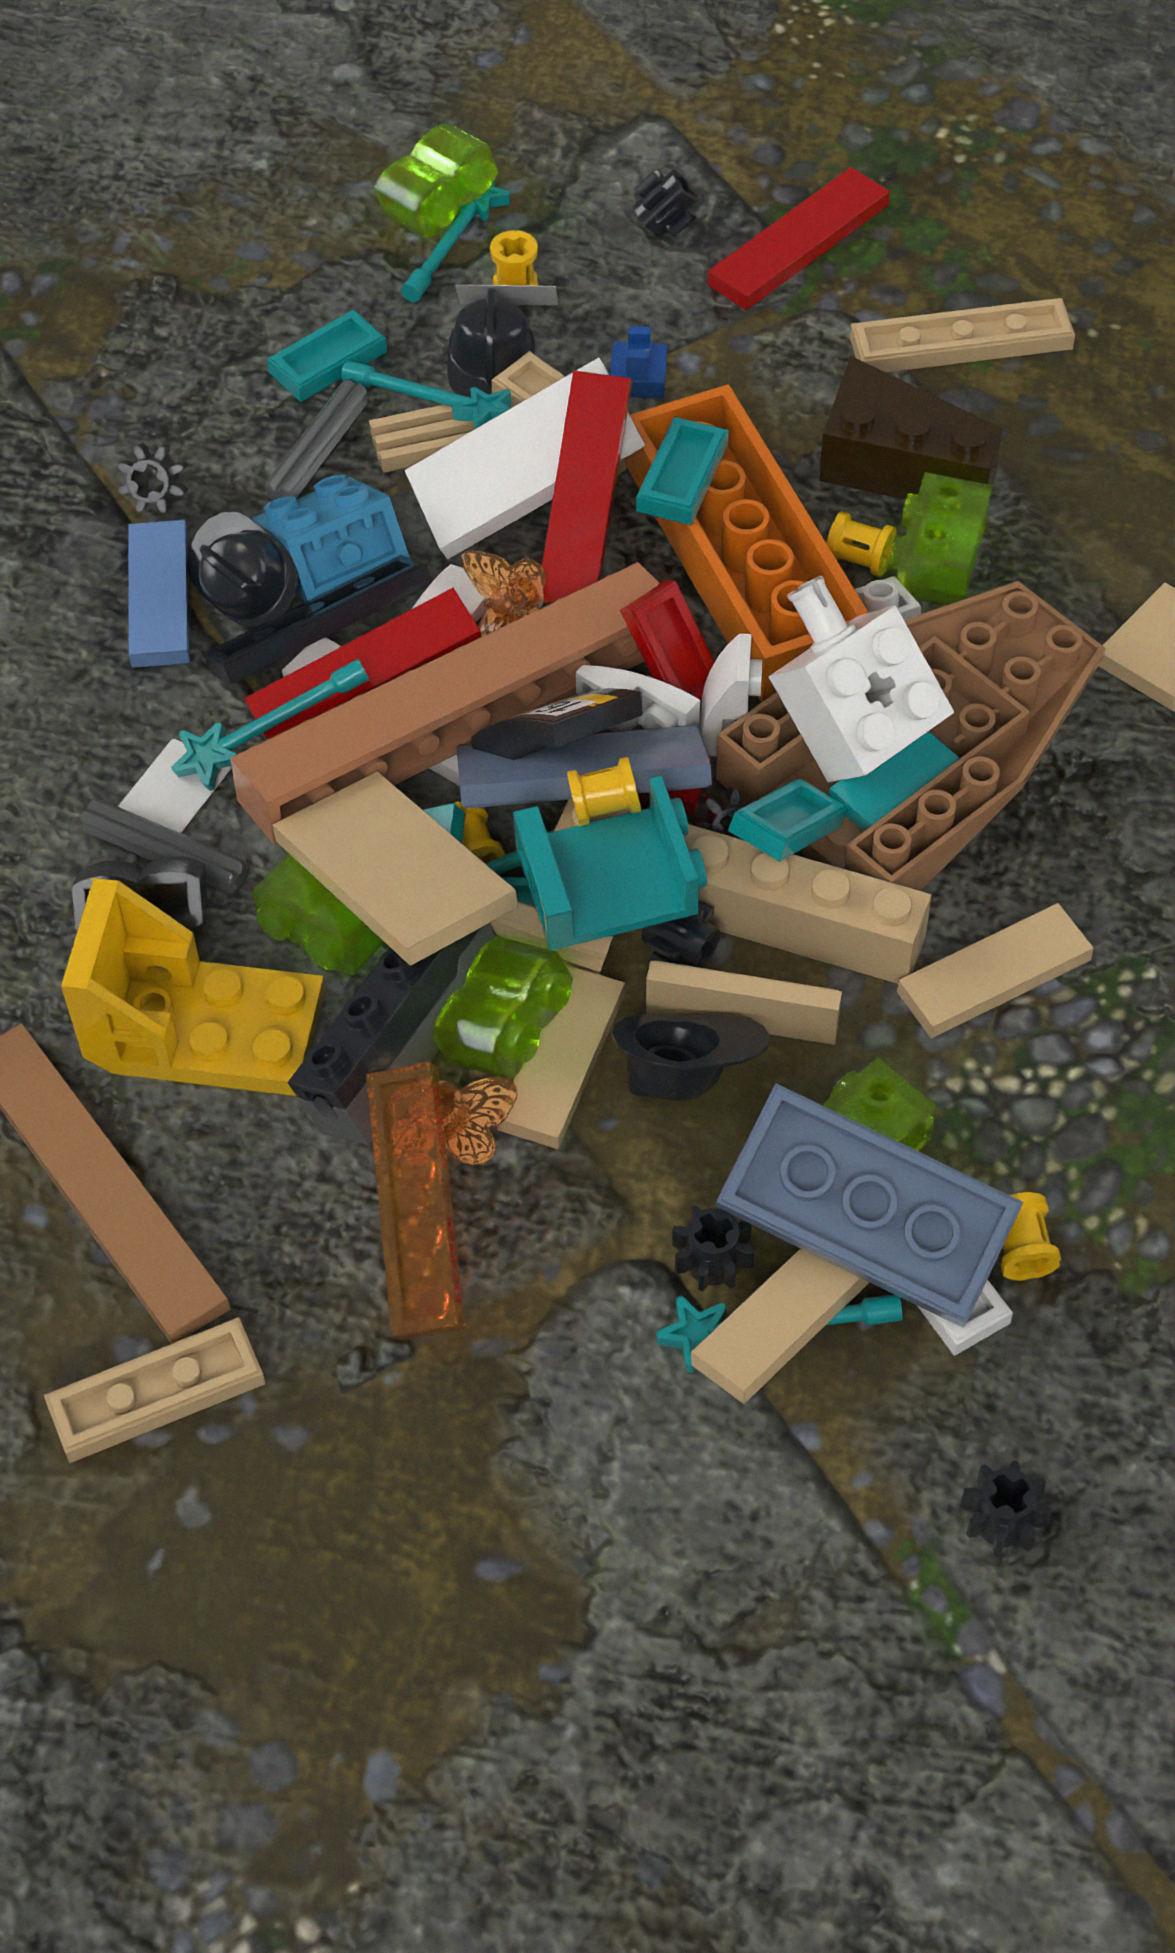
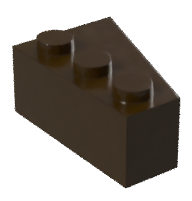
(892, 433)

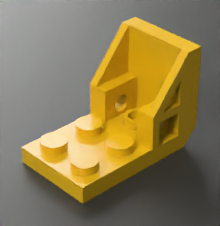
(163, 1015)

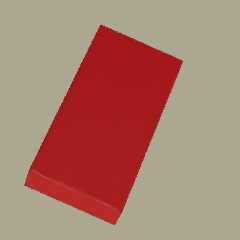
(669, 638)

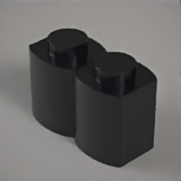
(168, 883)

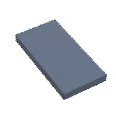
(542, 775)
(869, 1205)

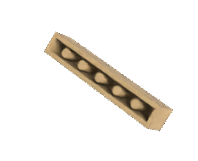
(805, 905)

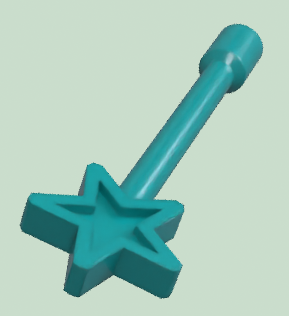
(421, 278)
(478, 408)
(214, 749)
(696, 1326)

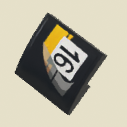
(559, 722)

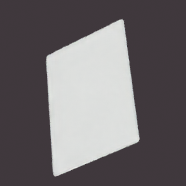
(512, 293)
(164, 795)

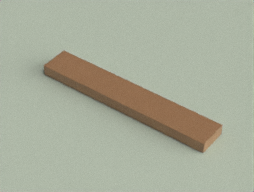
(105, 1191)

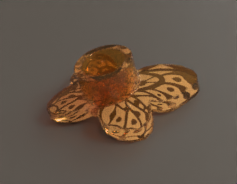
(508, 590)
(471, 1114)

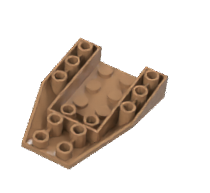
(1011, 680)

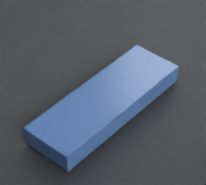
(158, 593)

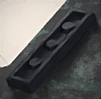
(317, 618)

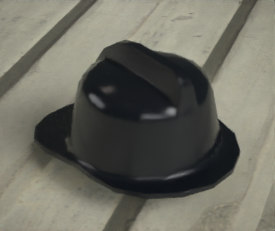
(485, 343)
(242, 569)
(685, 1053)

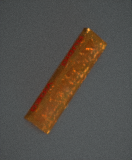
(415, 1202)

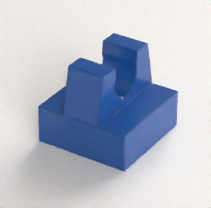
(641, 362)

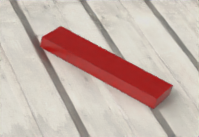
(798, 238)
(585, 483)
(384, 652)

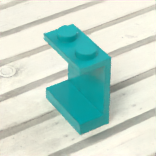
(610, 872)

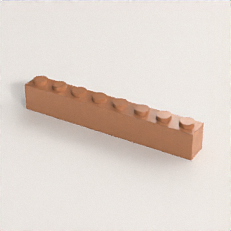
(443, 703)

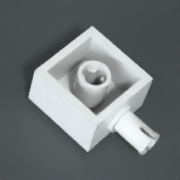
(858, 687)

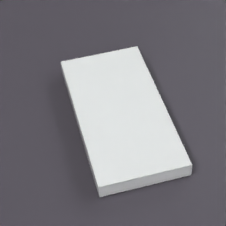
(500, 468)

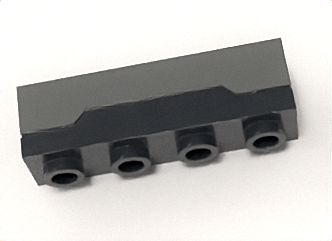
(380, 1030)

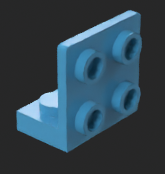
(334, 532)

